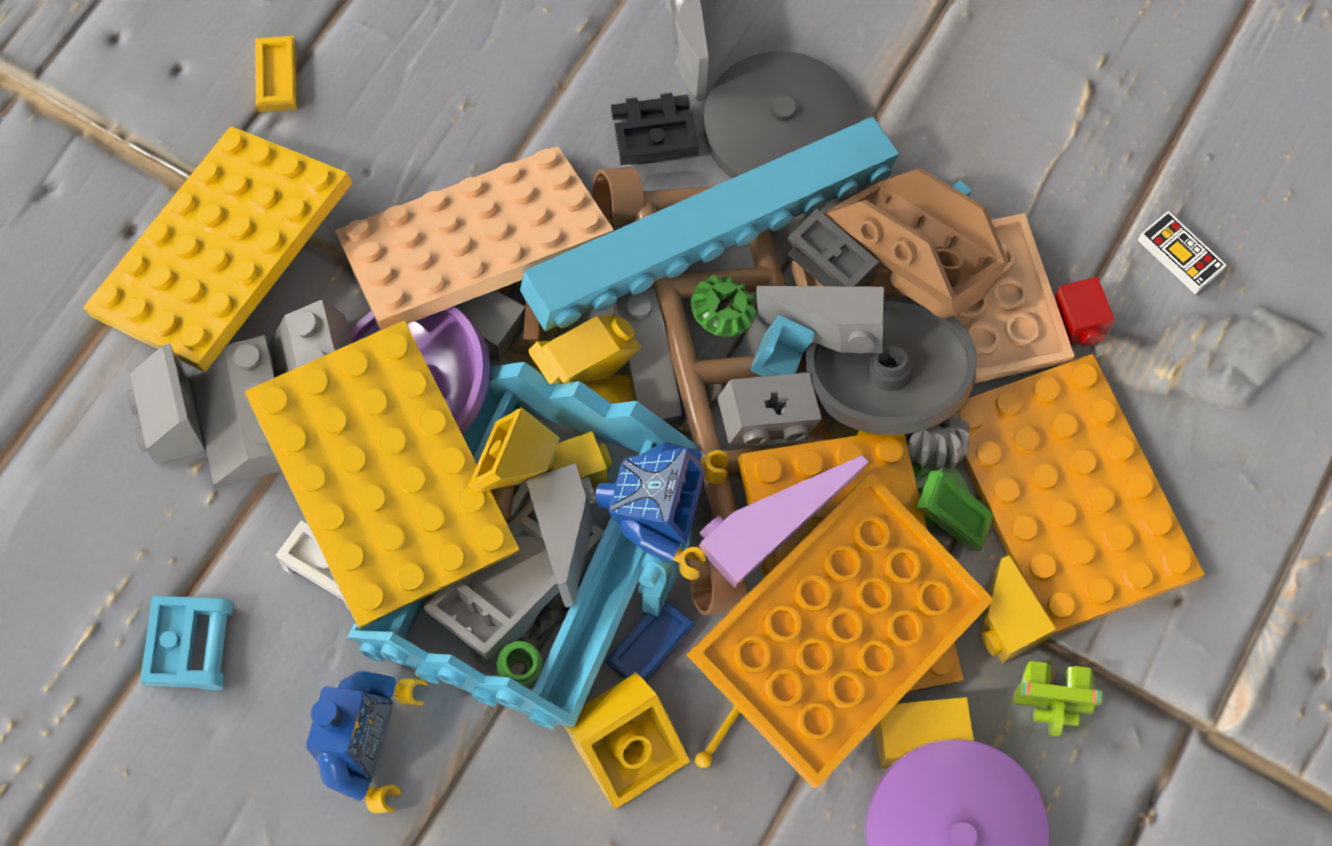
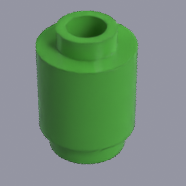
(521, 653)

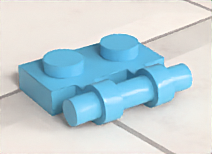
(658, 580)

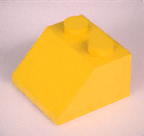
(627, 740)

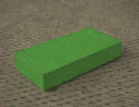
(955, 510)

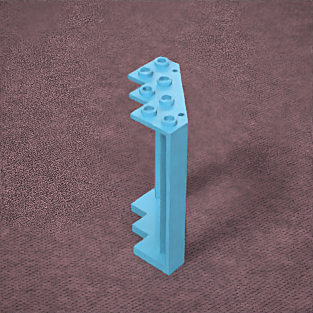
(605, 586)

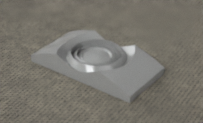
(692, 44)
(506, 597)

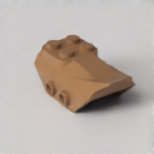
(929, 237)

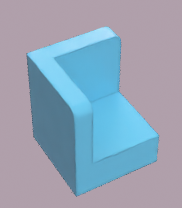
(781, 348)

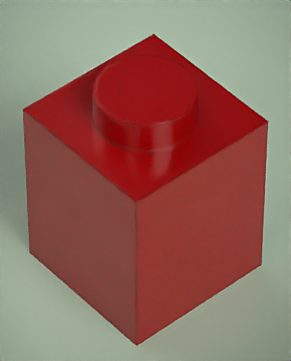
(1084, 311)

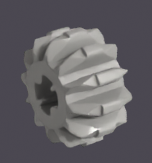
(940, 445)

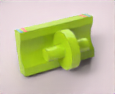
(1075, 696)

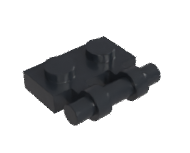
(656, 137)

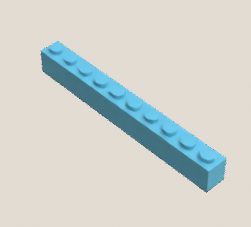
(706, 224)

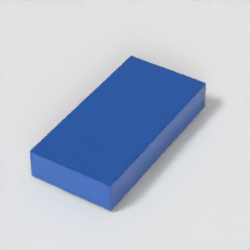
(650, 643)

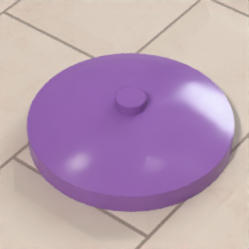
(453, 355)
(955, 797)

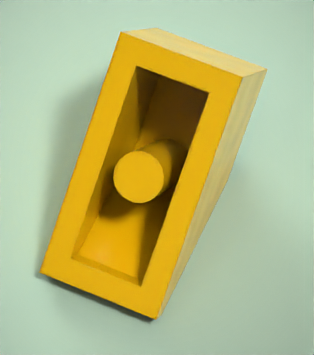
(592, 349)
(514, 451)
(1015, 617)

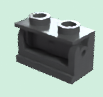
(831, 253)

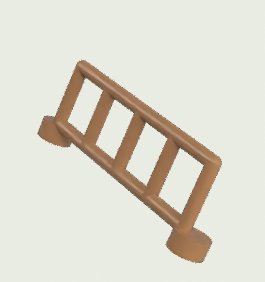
(622, 202)

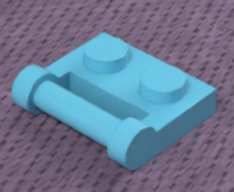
(172, 639)

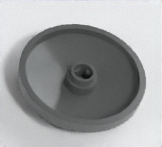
(774, 108)
(908, 387)

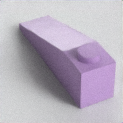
(758, 530)

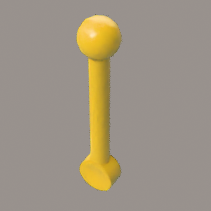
(704, 758)

